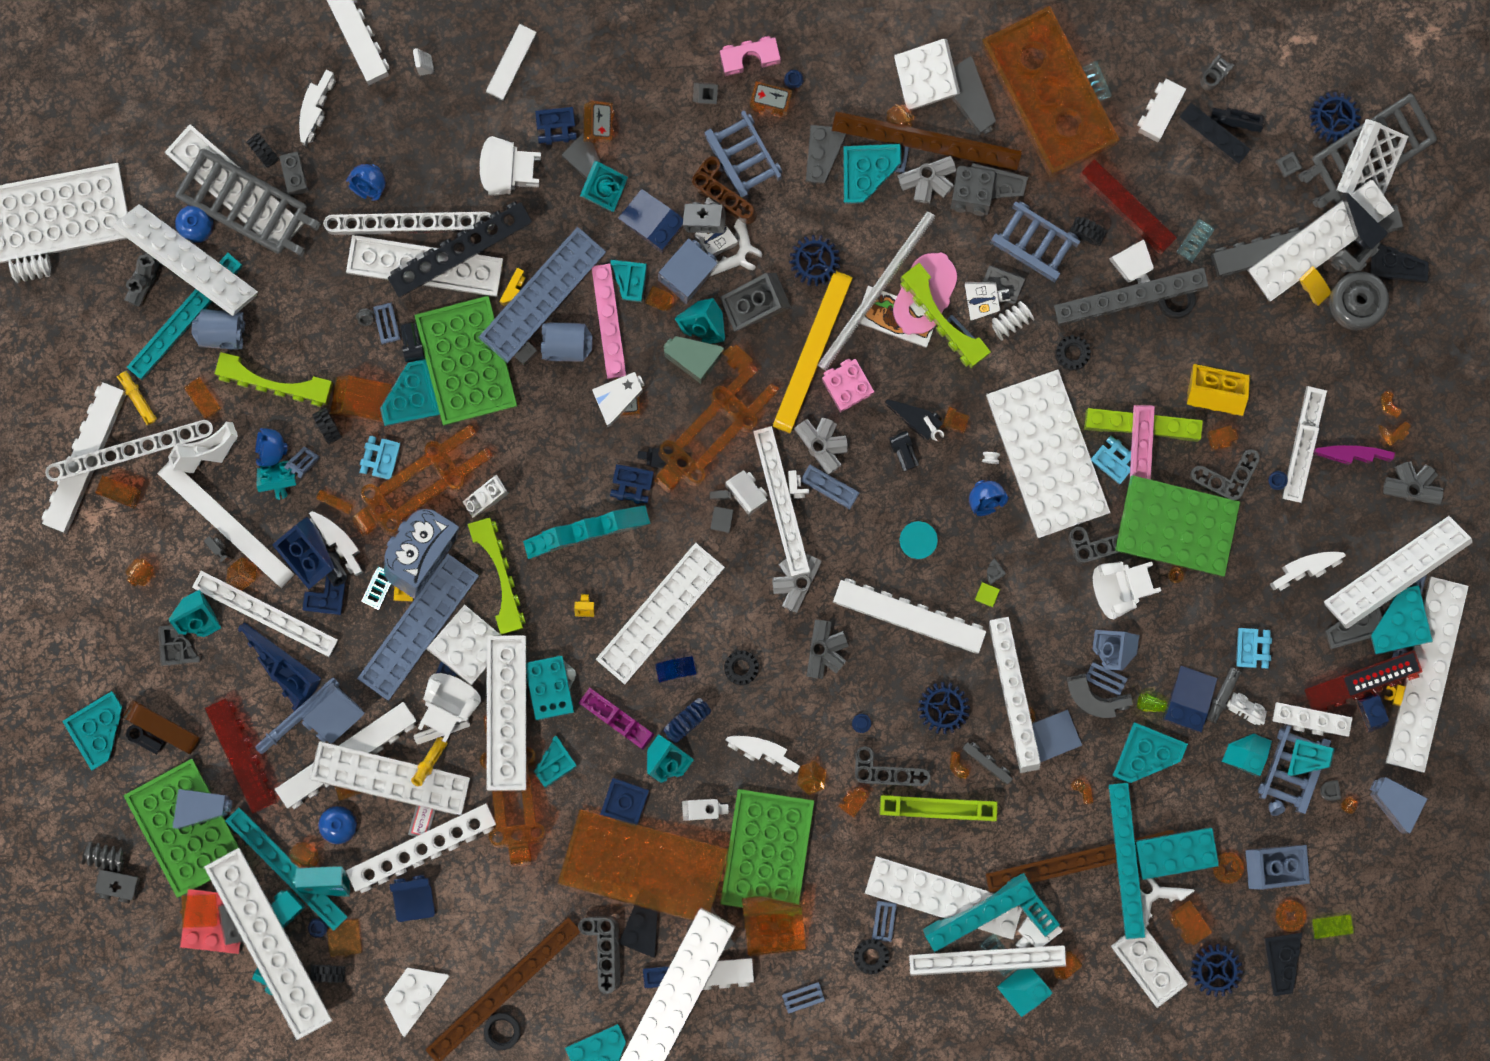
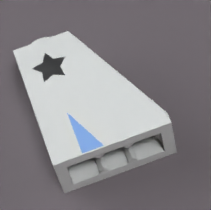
(618, 396)

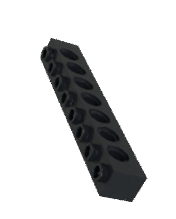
(521, 221)

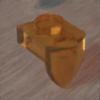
(660, 299)
(1400, 433)
(1071, 967)

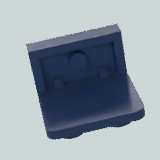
(412, 898)

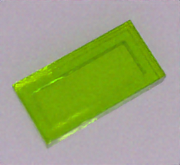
(1332, 926)

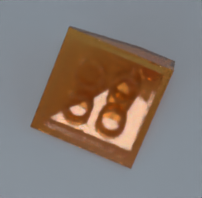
(772, 926)

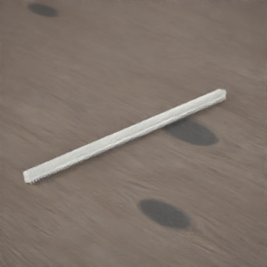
(870, 298)

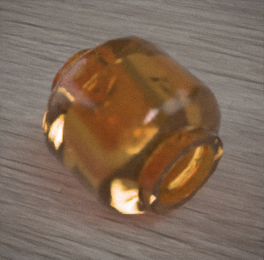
(900, 115)
(139, 572)
(304, 855)

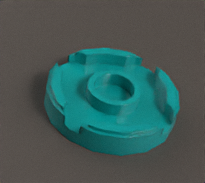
(918, 540)

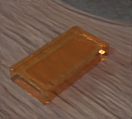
(202, 398)

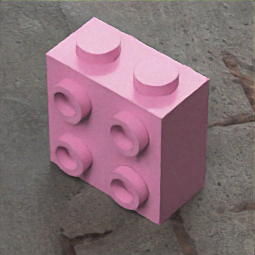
(847, 384)

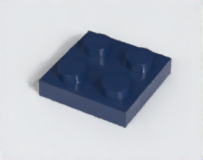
(624, 801)

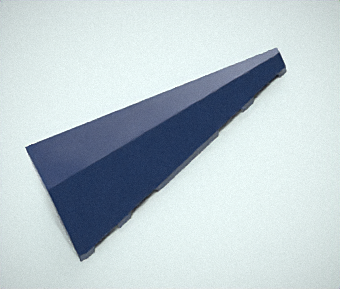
(293, 677)

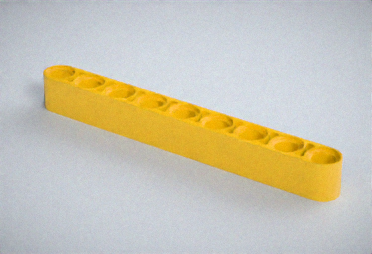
(812, 352)

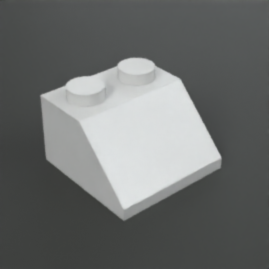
(746, 492)

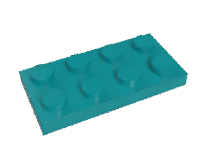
(1177, 853)

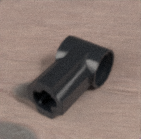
(412, 347)
(902, 447)
(337, 575)
(146, 740)

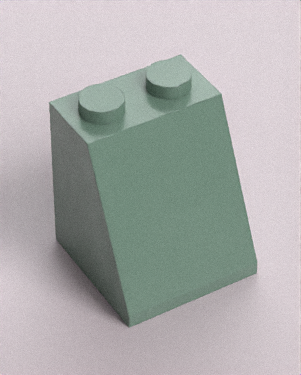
(693, 356)

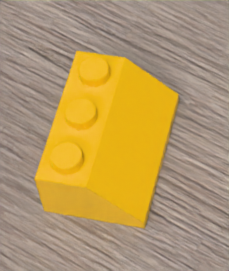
(1218, 390)

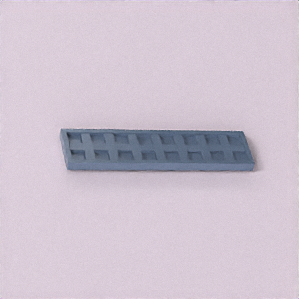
(542, 295)
(418, 627)

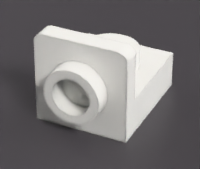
(794, 482)

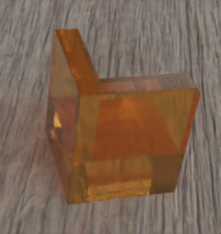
(955, 421)
(241, 574)
(811, 777)

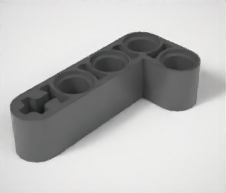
(1091, 547)
(892, 772)
(602, 952)

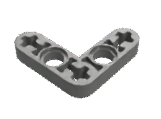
(1227, 484)

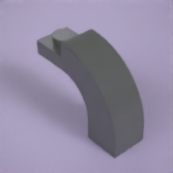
(1092, 703)

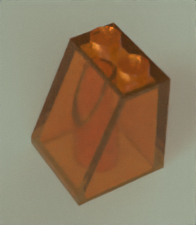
(359, 398)

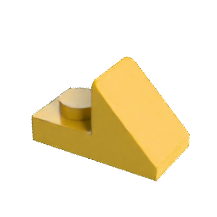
(511, 291)

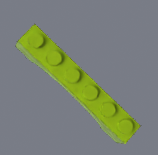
(970, 349)
(315, 390)
(1163, 426)
(509, 618)
(938, 808)

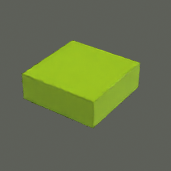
(987, 594)

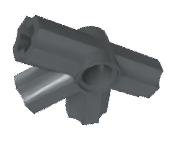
(142, 279)
(1419, 481)
(829, 657)

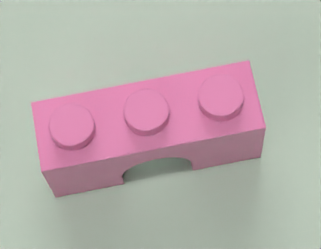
(765, 50)

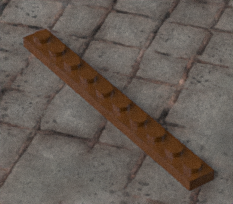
(926, 140)
(1060, 865)
(503, 990)

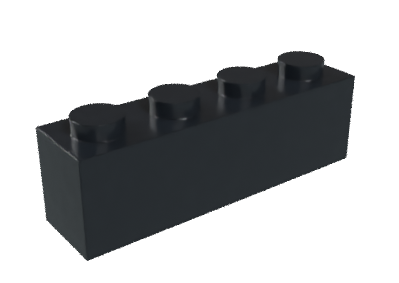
(1213, 135)

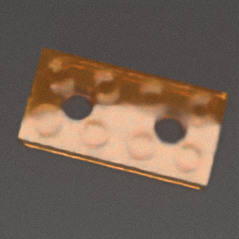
(1049, 91)

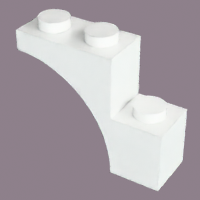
(214, 448)

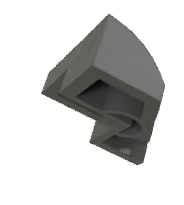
(581, 156)
(175, 648)

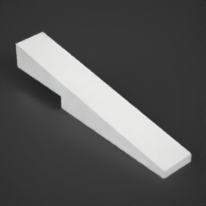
(1304, 443)

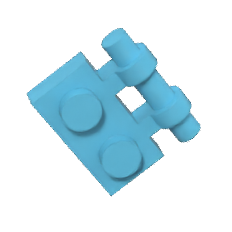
(385, 459)
(1110, 463)
(1247, 648)

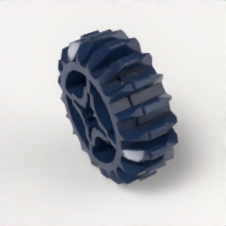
(1327, 115)
(807, 256)
(687, 720)
(939, 724)
(1221, 963)

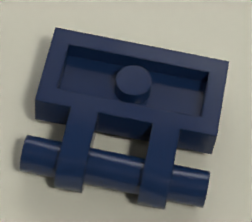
(555, 119)
(632, 478)

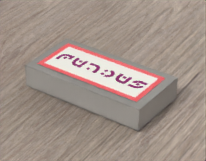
(421, 821)

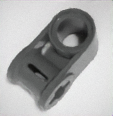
(1217, 70)

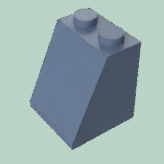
(687, 270)
(331, 714)
(1398, 803)
(199, 807)

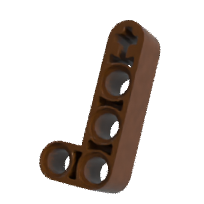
(726, 194)
(161, 727)

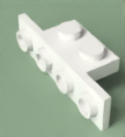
(1310, 719)

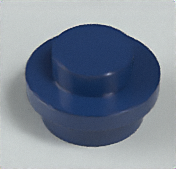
(793, 79)
(1278, 480)
(861, 723)
(317, 928)

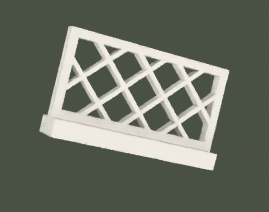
(1361, 157)

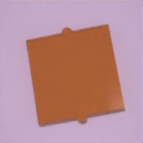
(199, 911)
(344, 939)

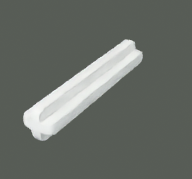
(431, 733)

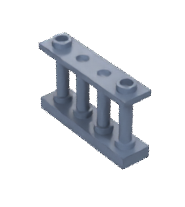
(723, 155)
(1034, 260)
(1307, 784)

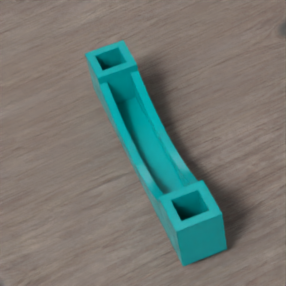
(1008, 897)

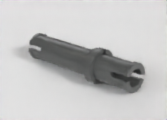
(1223, 695)

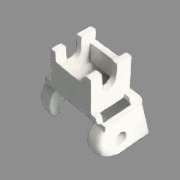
(505, 167)
(1121, 587)
(447, 702)

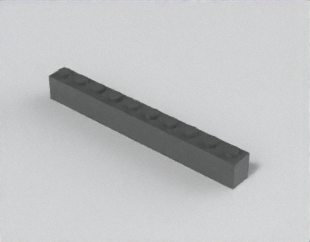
(1245, 256)

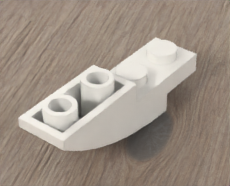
(311, 114)
(334, 535)
(1313, 564)
(756, 747)

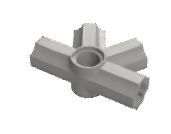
(925, 185)
(823, 436)
(788, 585)

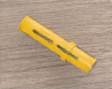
(133, 392)
(426, 767)

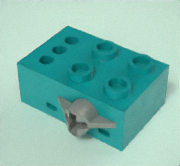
(550, 687)

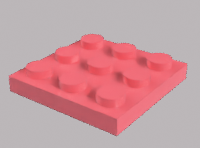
(207, 937)

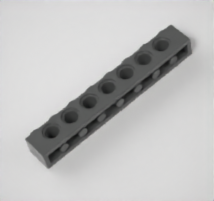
(1131, 296)

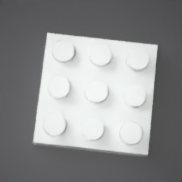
(927, 74)
(464, 645)

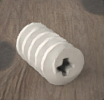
(31, 268)
(1011, 320)

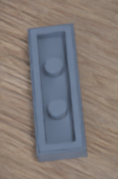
(829, 487)

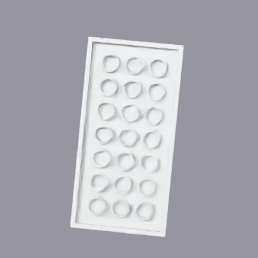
(61, 212)
(1047, 454)

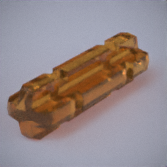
(334, 501)

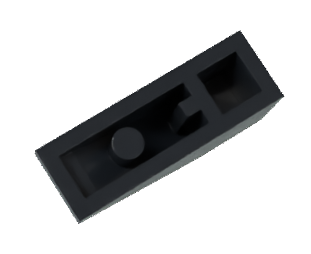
(1364, 226)
(914, 417)

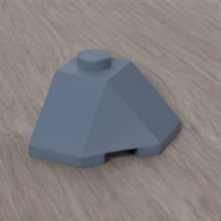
(1115, 648)

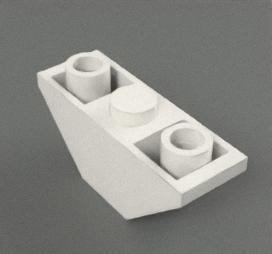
(485, 496)

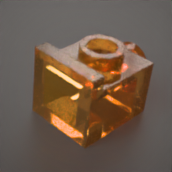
(737, 358)
(1221, 437)
(853, 802)

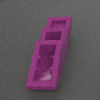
(1346, 454)
(616, 718)

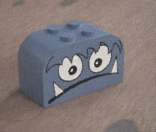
(418, 550)

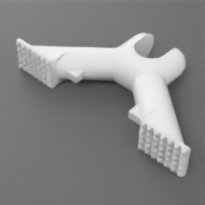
(745, 248)
(1160, 892)

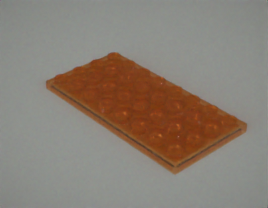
(642, 866)

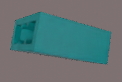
(322, 881)

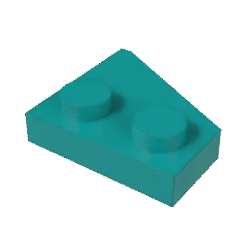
(631, 279)
(1309, 757)
(554, 764)

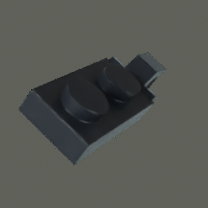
(1238, 118)
(655, 461)

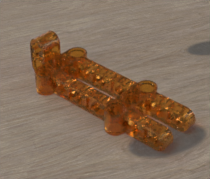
(672, 474)
(368, 518)
(518, 849)

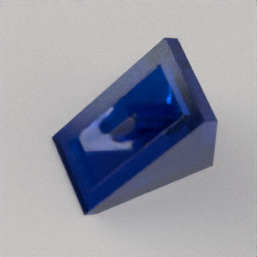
(675, 669)

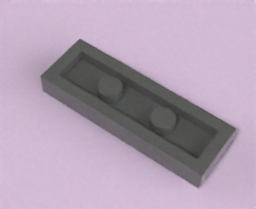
(988, 762)

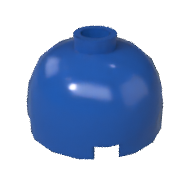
(367, 180)
(194, 224)
(269, 447)
(987, 496)
(337, 825)

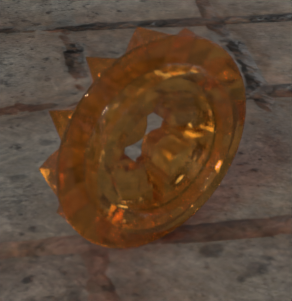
(1237, 865)
(1300, 916)

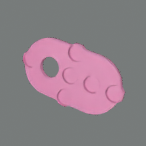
(941, 286)

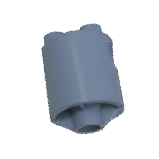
(218, 329)
(566, 342)

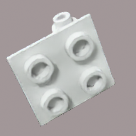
(1255, 712)

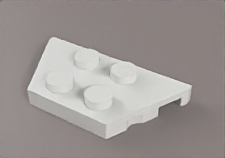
(412, 996)

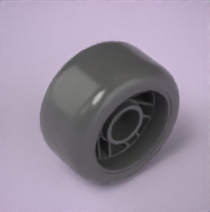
(1351, 313)

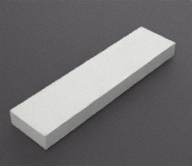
(511, 62)

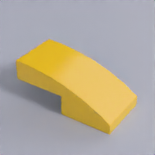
(1315, 286)

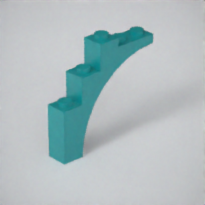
(585, 530)

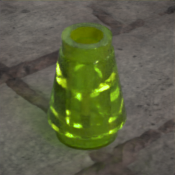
(1149, 703)

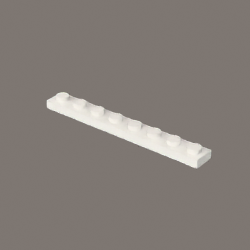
(781, 502)
(265, 613)
(987, 960)

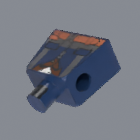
(1372, 712)

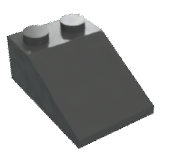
(755, 301)

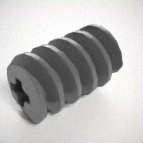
(103, 857)

